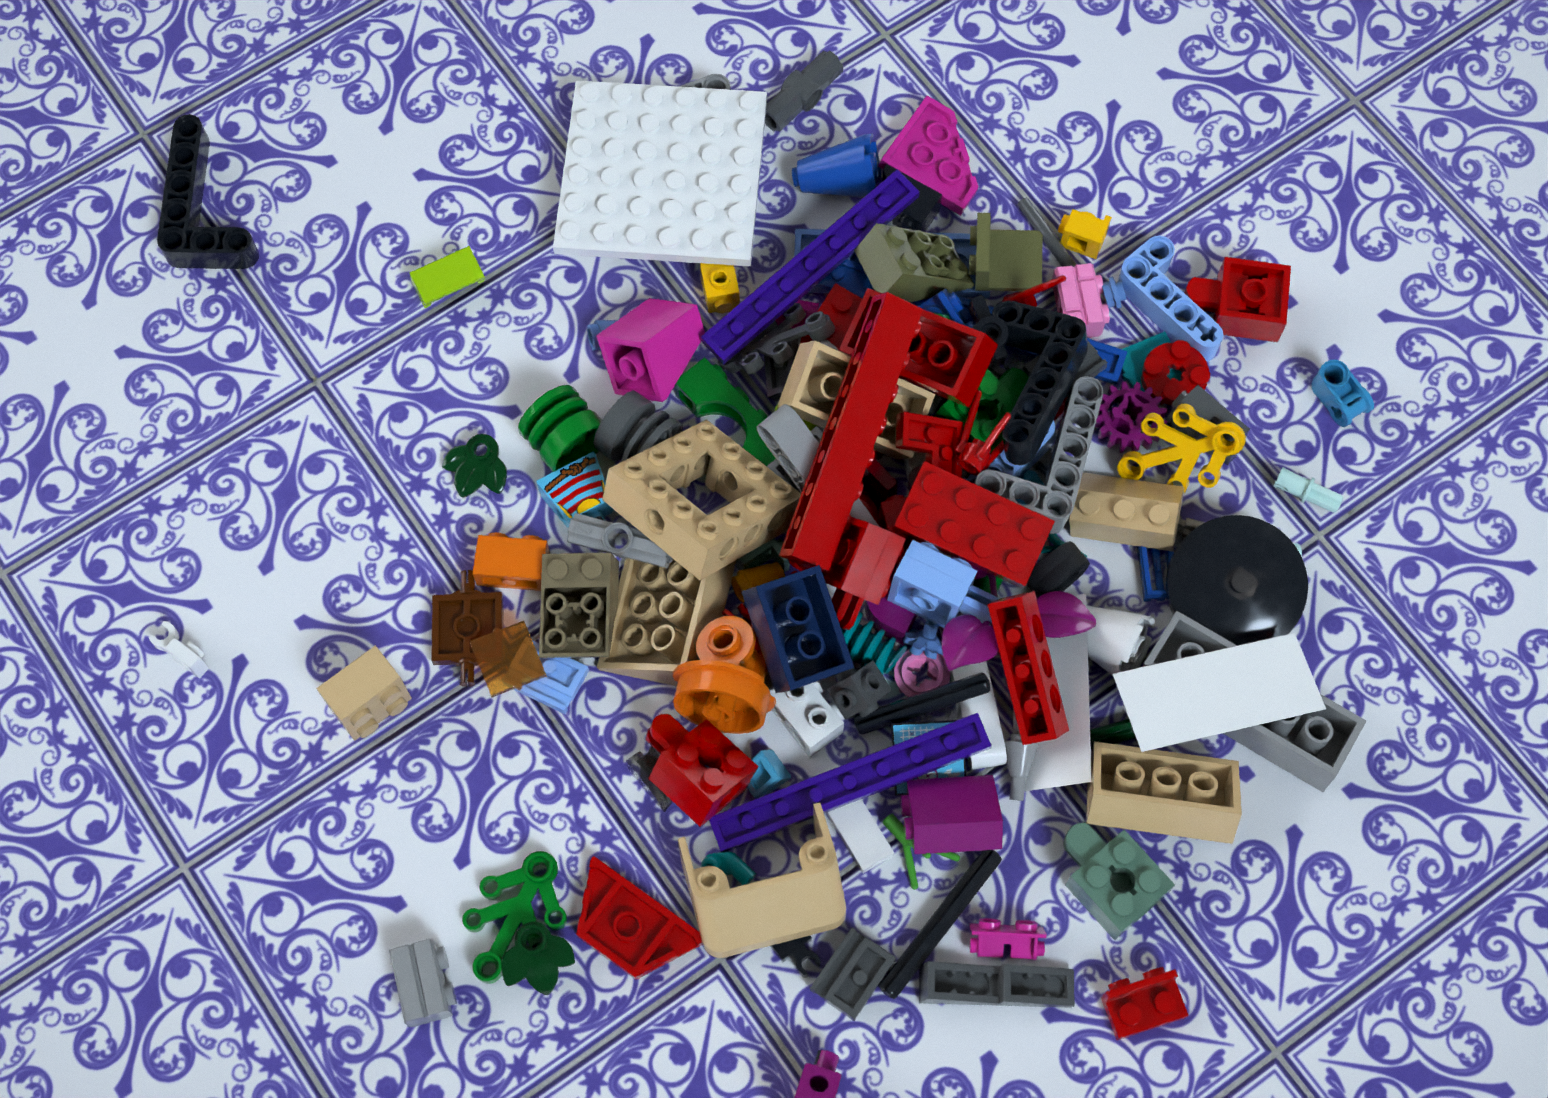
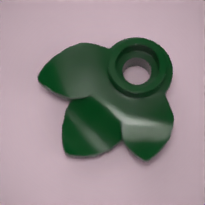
(476, 470)
(539, 963)

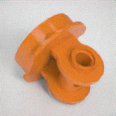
(726, 680)

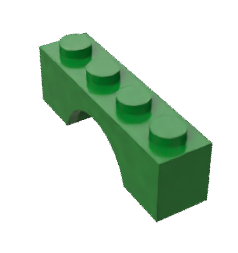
(708, 392)

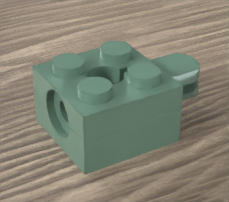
(1114, 879)

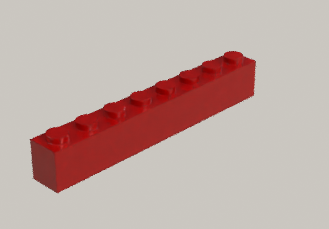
(852, 432)

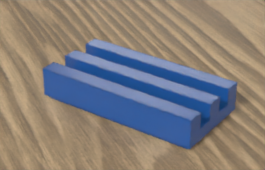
(1148, 593)

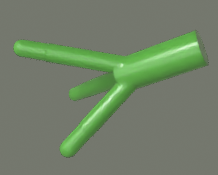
(897, 829)

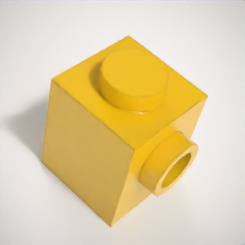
(719, 287)

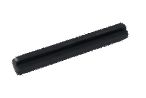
(923, 703)

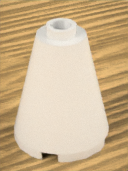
(1118, 639)

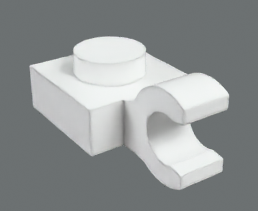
(187, 655)

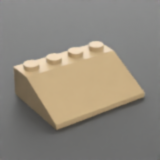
(661, 618)

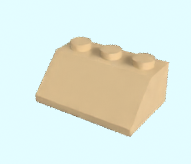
(1127, 511)

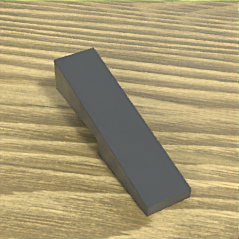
(996, 985)

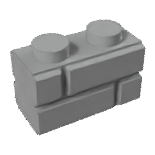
(422, 983)

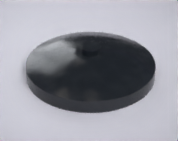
(1238, 579)

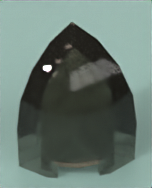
(641, 768)

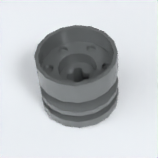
(633, 427)

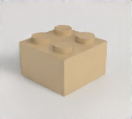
(365, 693)

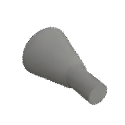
(1019, 764)

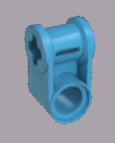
(1343, 395)

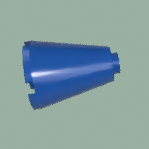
(840, 170)

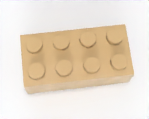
(815, 385)
(1164, 792)

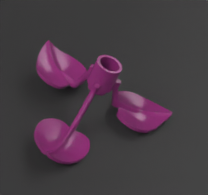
(972, 642)

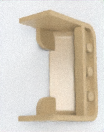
(769, 909)

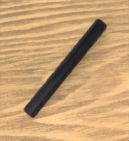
(939, 923)

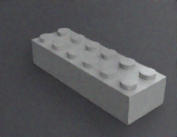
(1303, 745)

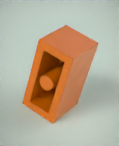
(509, 561)

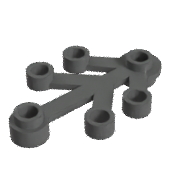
(775, 344)

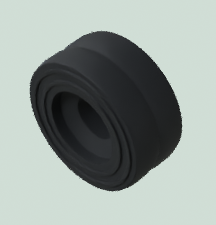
(1058, 569)

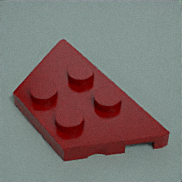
(630, 924)

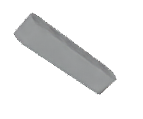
(795, 450)

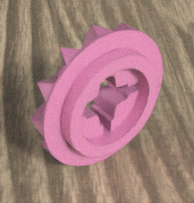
(907, 680)

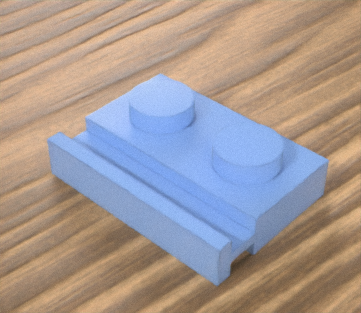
(561, 682)

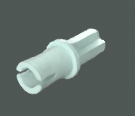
(1308, 490)

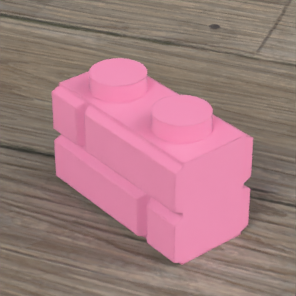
(1081, 297)

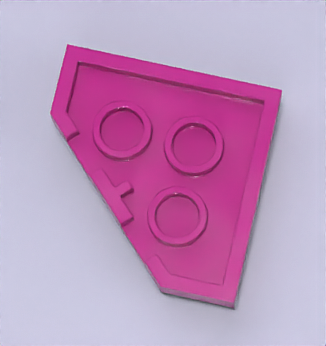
(934, 155)

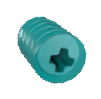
(871, 647)

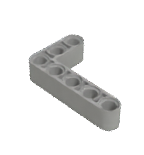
(1061, 466)

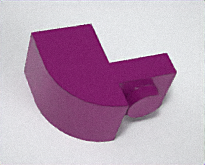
(889, 616)

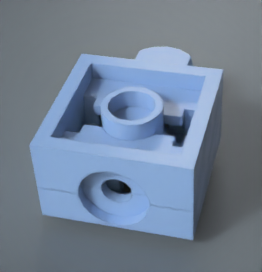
(937, 586)

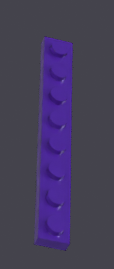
(808, 267)
(850, 782)

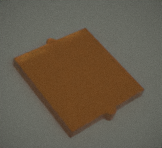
(507, 659)

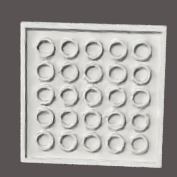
(661, 173)

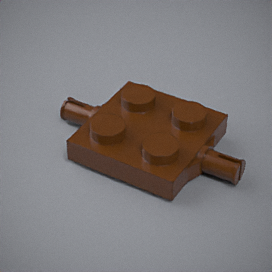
(460, 619)

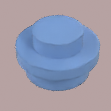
(1114, 293)

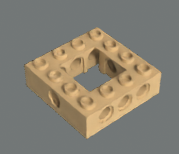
(648, 498)

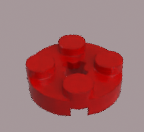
(1178, 357)

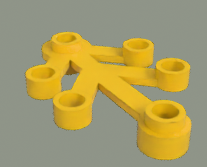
(1185, 447)

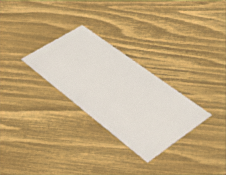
(1218, 692)
(1067, 758)

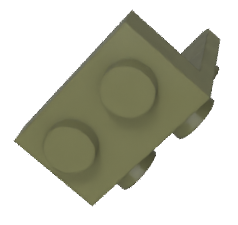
(1005, 257)

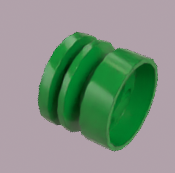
(560, 427)

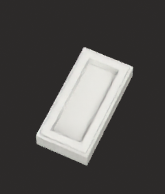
(861, 835)

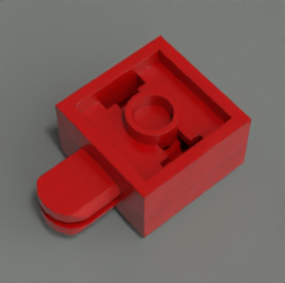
(1242, 285)
(862, 568)
(682, 769)

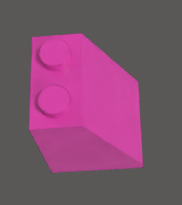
(651, 347)

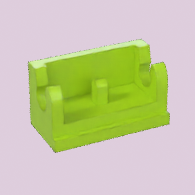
(446, 276)

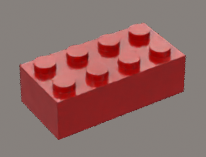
(943, 356)
(973, 524)

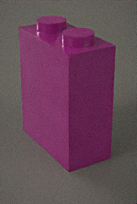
(952, 814)

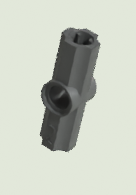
(802, 90)

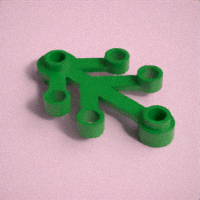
(516, 909)

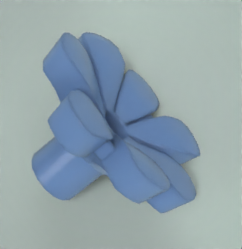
(924, 640)

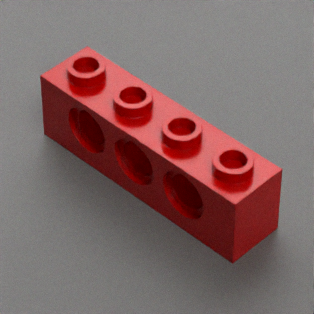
(1028, 668)

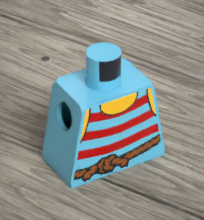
(576, 490)

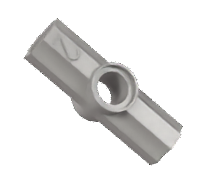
(602, 534)

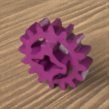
(1120, 427)

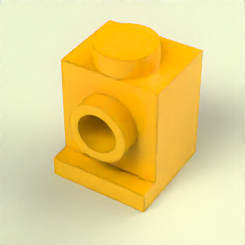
(1083, 232)

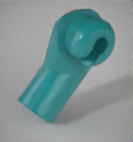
(731, 865)

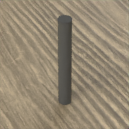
(1048, 236)

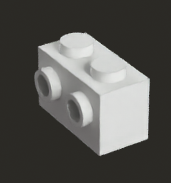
(809, 717)

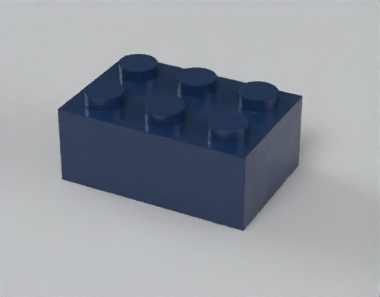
(797, 629)

